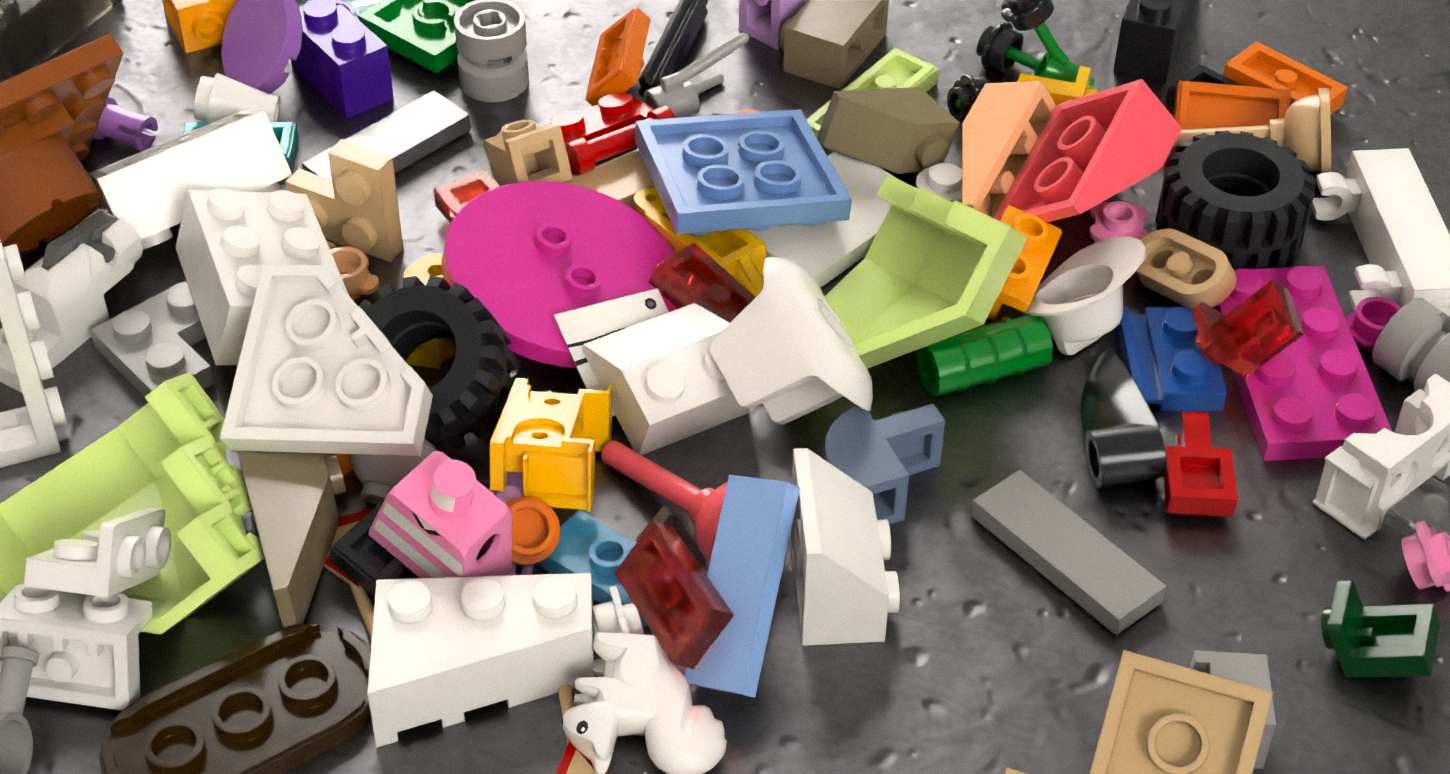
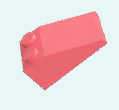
(1093, 152)

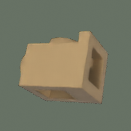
(528, 148)

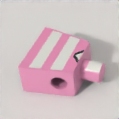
(445, 522)

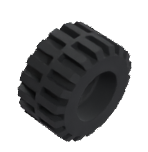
(1238, 197)
(481, 360)

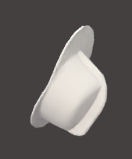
(1087, 292)

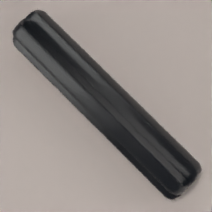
(674, 43)

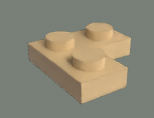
(359, 201)

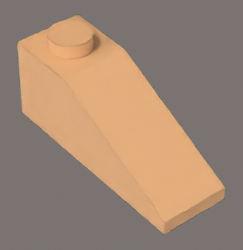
(999, 139)

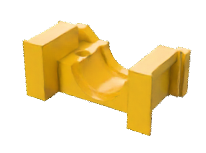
(551, 443)

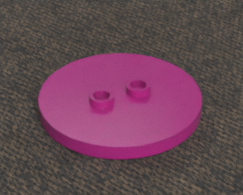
(549, 252)

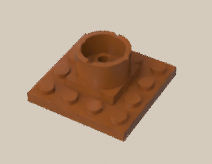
(44, 135)

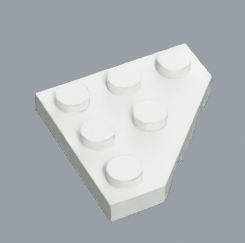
(320, 374)

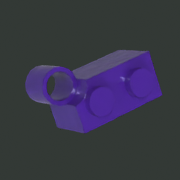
(343, 58)

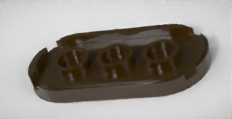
(250, 709)

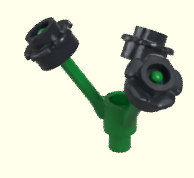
(1002, 47)

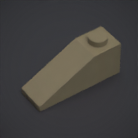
(294, 521)

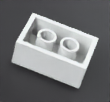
(223, 248)

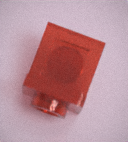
(1250, 331)

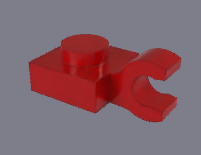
(1196, 475)

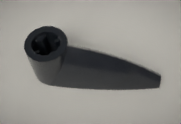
(1119, 427)

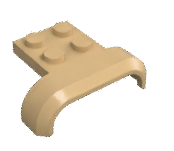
(1178, 722)

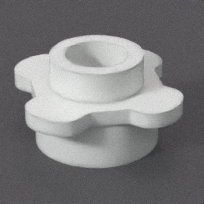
(617, 618)

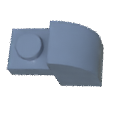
(886, 452)

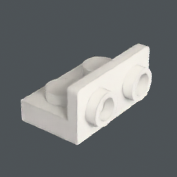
(106, 559)
(83, 644)

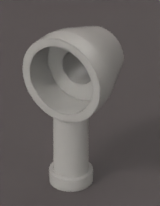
(15, 732)

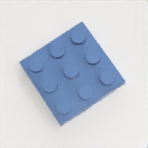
(741, 172)

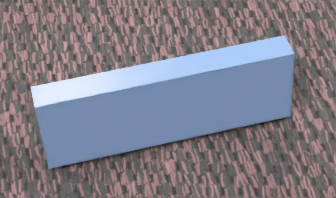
(747, 575)

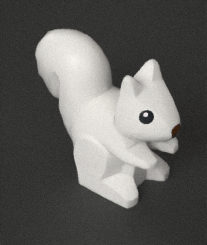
(645, 697)

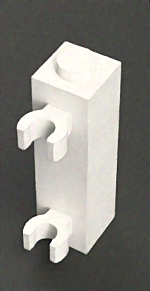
(1394, 224)

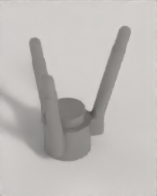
(682, 95)

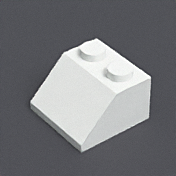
(664, 377)
(839, 557)

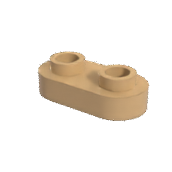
(1185, 269)

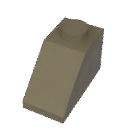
(832, 38)
(889, 128)

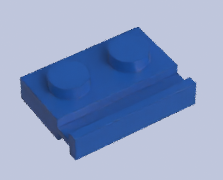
(1166, 361)

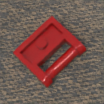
(604, 129)

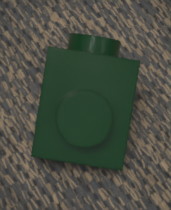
(1379, 638)

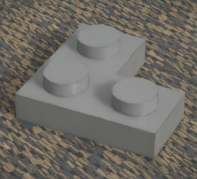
(155, 340)

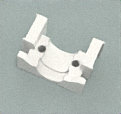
(1384, 467)

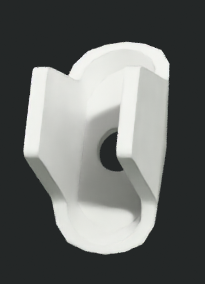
(790, 349)

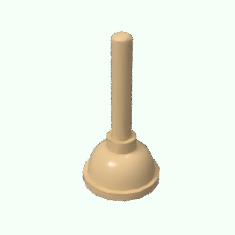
(1303, 130)

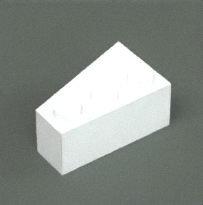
(474, 644)

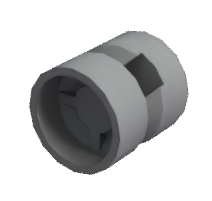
(491, 50)
(1415, 344)

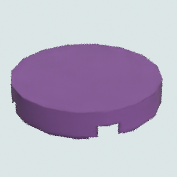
(261, 41)

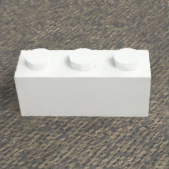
(154, 184)

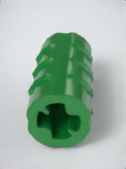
(985, 354)

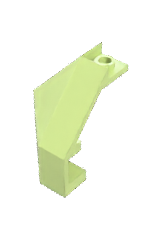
(924, 275)
(158, 459)

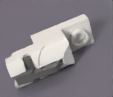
(71, 286)

